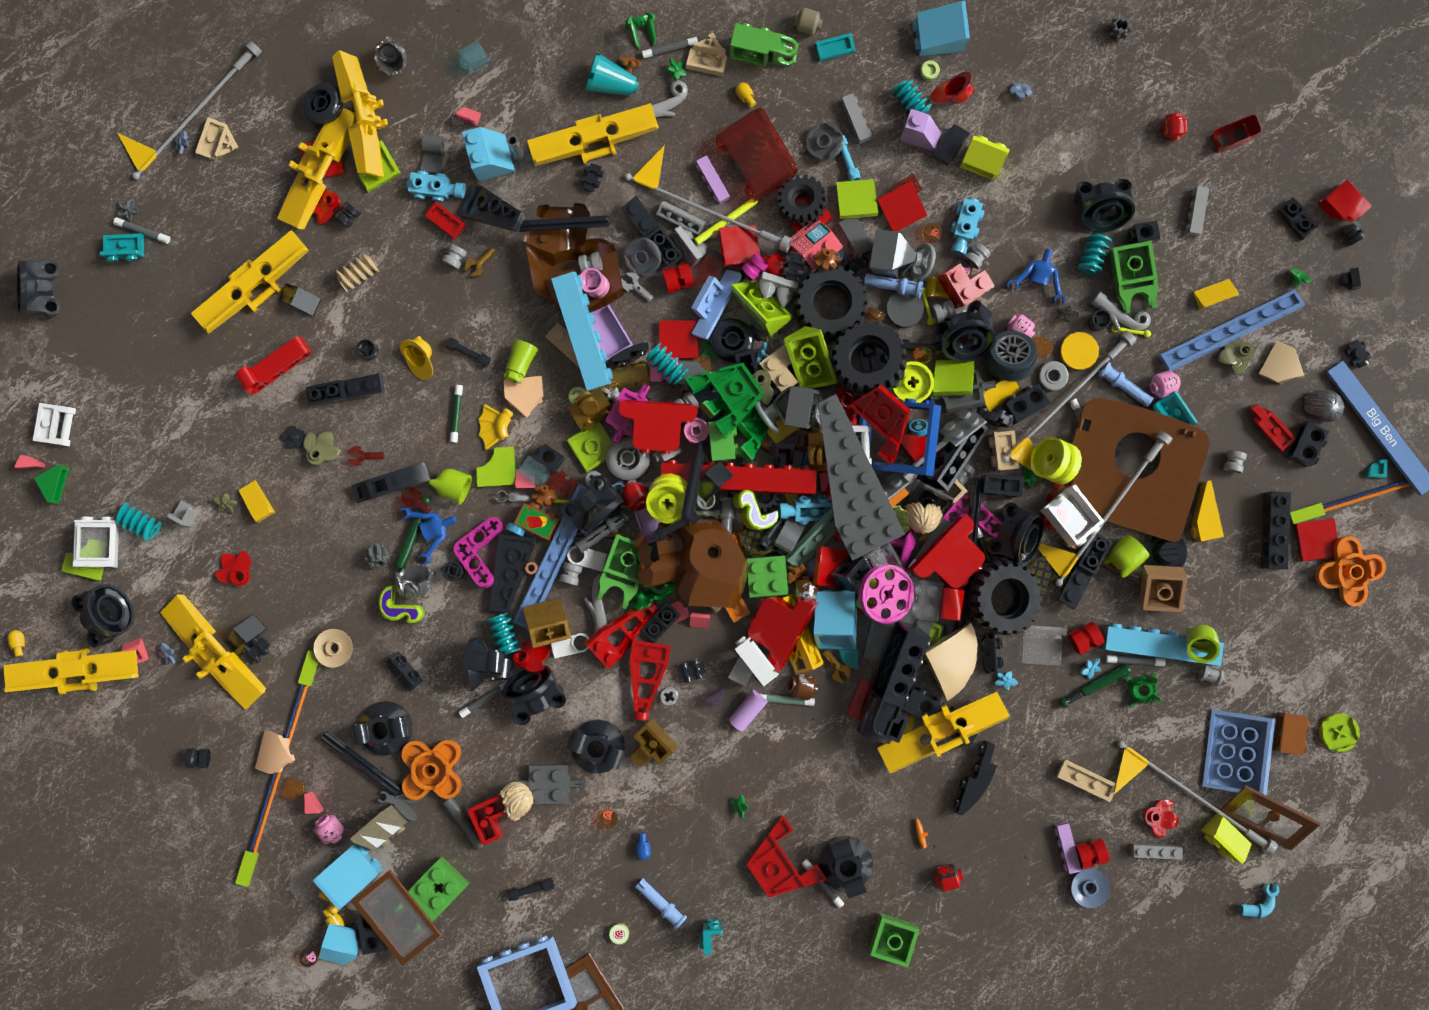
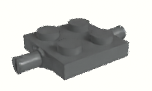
(963, 402)
(550, 783)

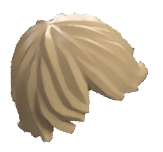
(923, 519)
(516, 799)

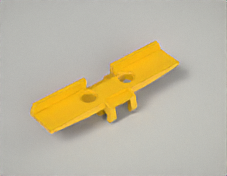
(592, 129)
(363, 132)
(313, 166)
(247, 277)
(209, 654)
(71, 664)
(978, 715)

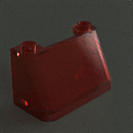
(758, 154)

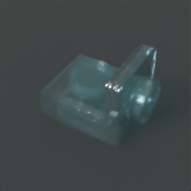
(534, 471)

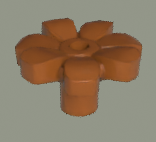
(629, 63)
(826, 259)
(545, 495)
(796, 573)

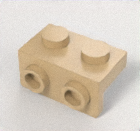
(1001, 446)

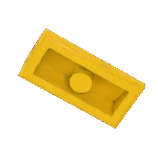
(1215, 294)
(996, 396)

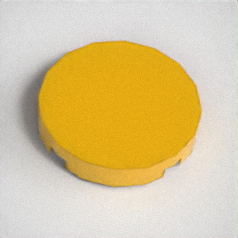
(1079, 351)

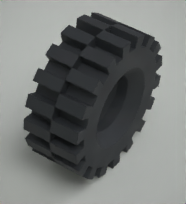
(797, 188)

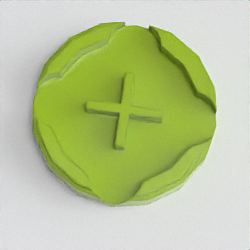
(1339, 732)

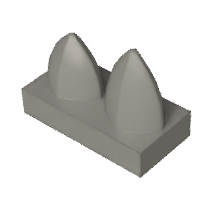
(691, 251)
(772, 284)

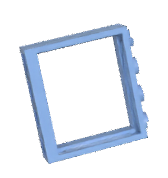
(523, 950)

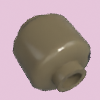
(808, 21)

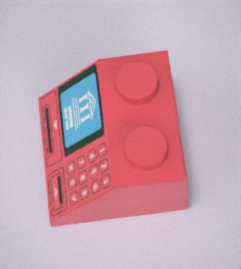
(811, 240)

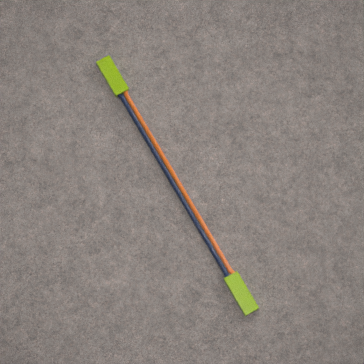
(1318, 509)
(250, 857)

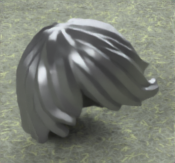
(390, 56)
(1324, 405)
(414, 581)

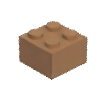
(1163, 588)

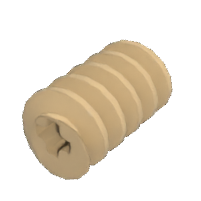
(356, 272)

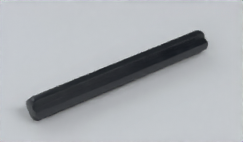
(565, 223)
(693, 481)
(361, 763)

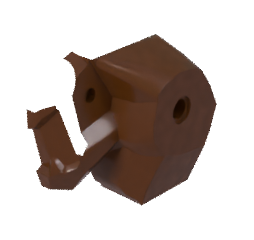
(557, 253)
(701, 561)

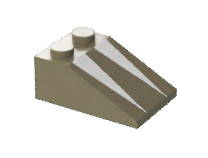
(380, 829)

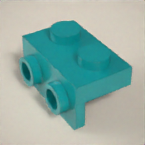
(122, 247)
(1175, 407)
(710, 927)

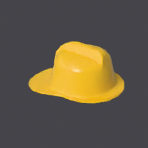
(417, 355)

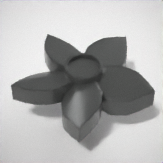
(128, 209)

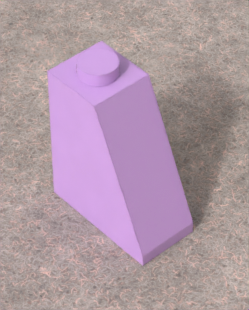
(921, 131)

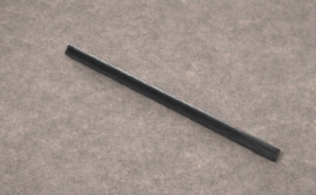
(974, 514)

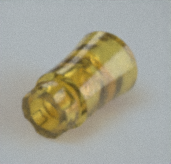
(631, 375)

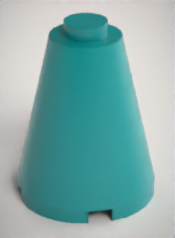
(610, 78)

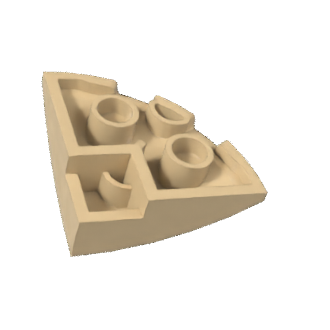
(953, 660)

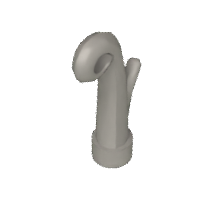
(661, 108)
(1100, 301)
(596, 607)

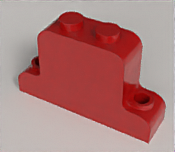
(656, 423)
(951, 555)
(780, 626)

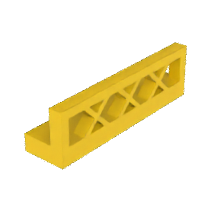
(806, 648)

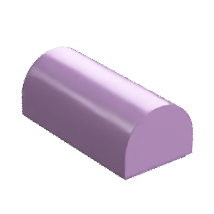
(747, 710)

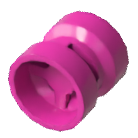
(754, 267)

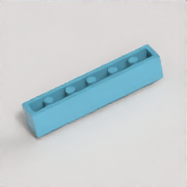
(581, 330)
(1150, 643)

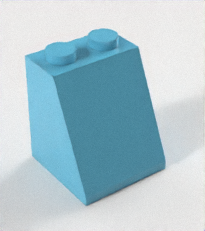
(941, 29)
(488, 153)
(836, 620)
(348, 875)

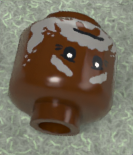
(805, 589)
(802, 686)

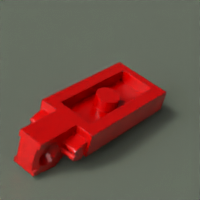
(1272, 427)

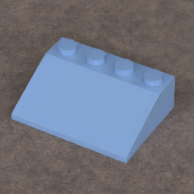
(1238, 751)

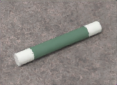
(788, 700)

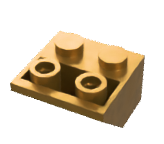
(546, 622)

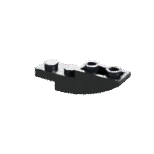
(649, 228)
(345, 390)
(391, 482)
(1083, 571)
(974, 787)

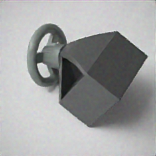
(894, 256)
(794, 406)

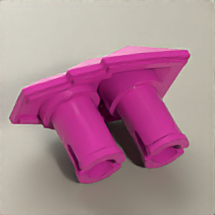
(906, 544)

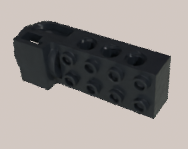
(889, 690)

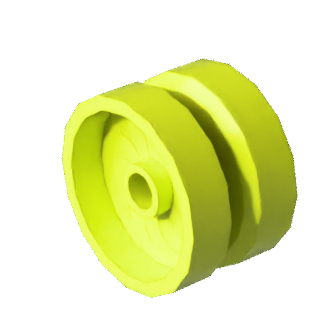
(922, 380)
(1055, 460)
(666, 498)

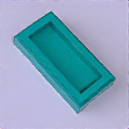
(835, 47)

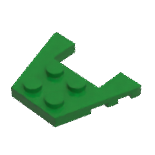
(735, 388)
(751, 427)

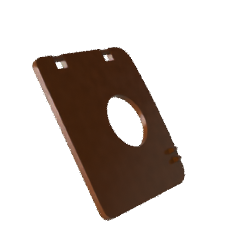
(1155, 503)

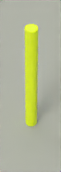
(722, 223)

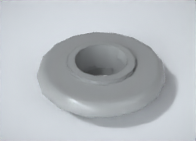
(1062, 373)

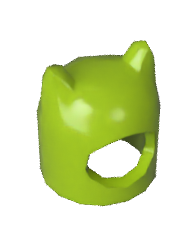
(452, 485)
(1127, 555)
(1202, 639)

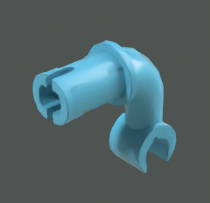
(1264, 909)

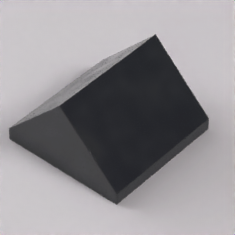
(928, 495)

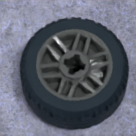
(1012, 356)

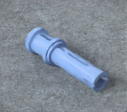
(902, 286)
(1118, 379)
(667, 910)

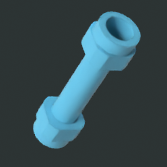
(853, 173)

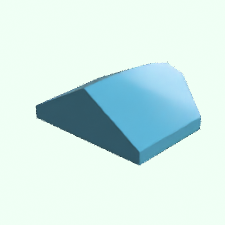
(339, 944)

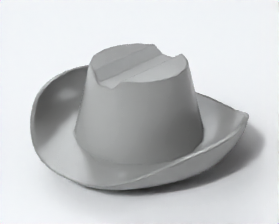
(626, 460)

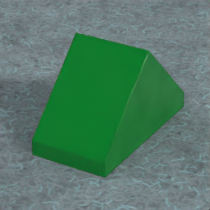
(52, 483)

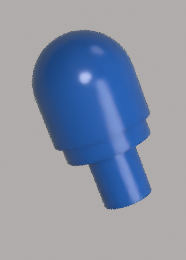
(642, 847)

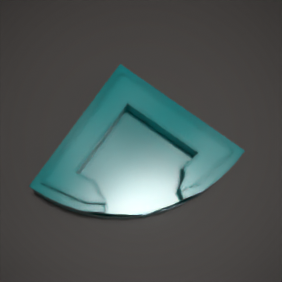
(1377, 469)
(849, 657)

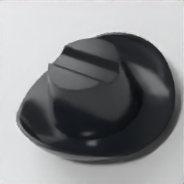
(322, 104)
(731, 337)
(1166, 552)

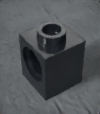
(1151, 229)
(557, 457)

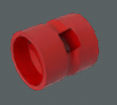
(678, 277)
(1087, 637)
(1092, 853)

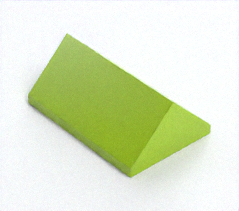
(766, 312)
(810, 358)

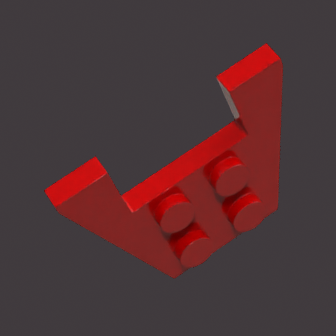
(886, 415)
(773, 867)

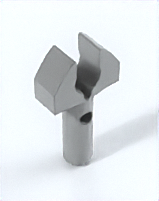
(638, 288)

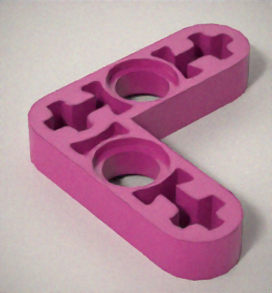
(957, 508)
(473, 547)

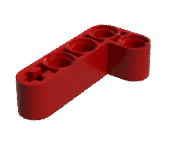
(273, 366)

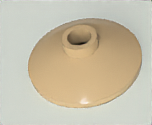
(323, 648)

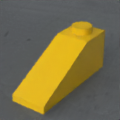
(1206, 519)

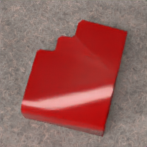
(1251, 128)
(1345, 202)
(951, 603)

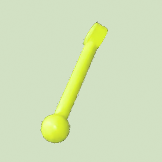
(931, 321)
(1147, 333)

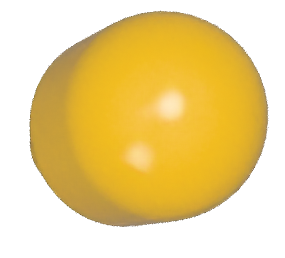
(745, 94)
(16, 642)
(332, 918)

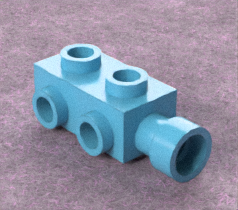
(428, 189)
(966, 219)
(805, 508)

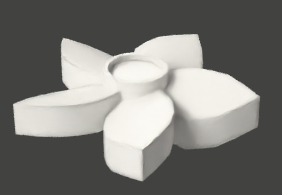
(612, 393)

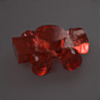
(559, 480)

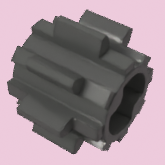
(1122, 32)
(376, 555)

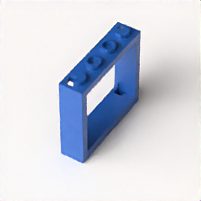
(931, 440)

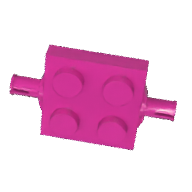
(624, 426)

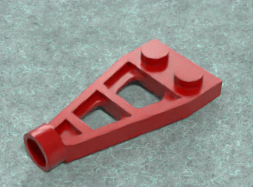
(647, 652)
(610, 654)

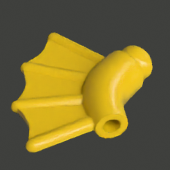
(493, 425)

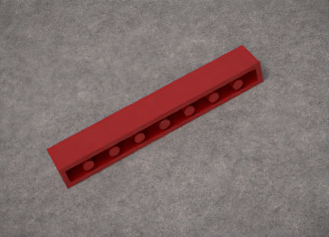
(755, 479)

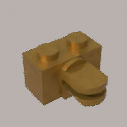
(590, 409)
(816, 450)
(653, 744)

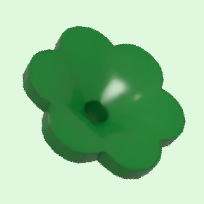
(1299, 277)
(642, 600)

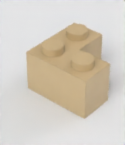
(777, 366)

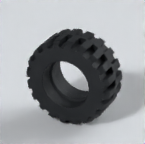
(835, 278)
(864, 336)
(1025, 603)

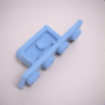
(712, 302)

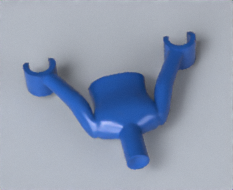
(1041, 274)
(431, 529)

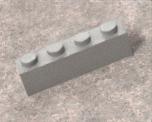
(855, 118)
(1197, 212)
(681, 218)
(1156, 851)

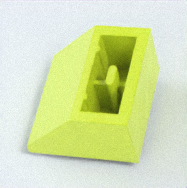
(984, 157)
(1227, 839)

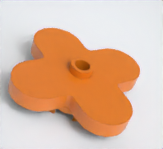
(1350, 571)
(421, 779)

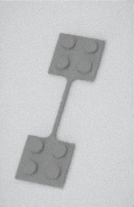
(955, 432)

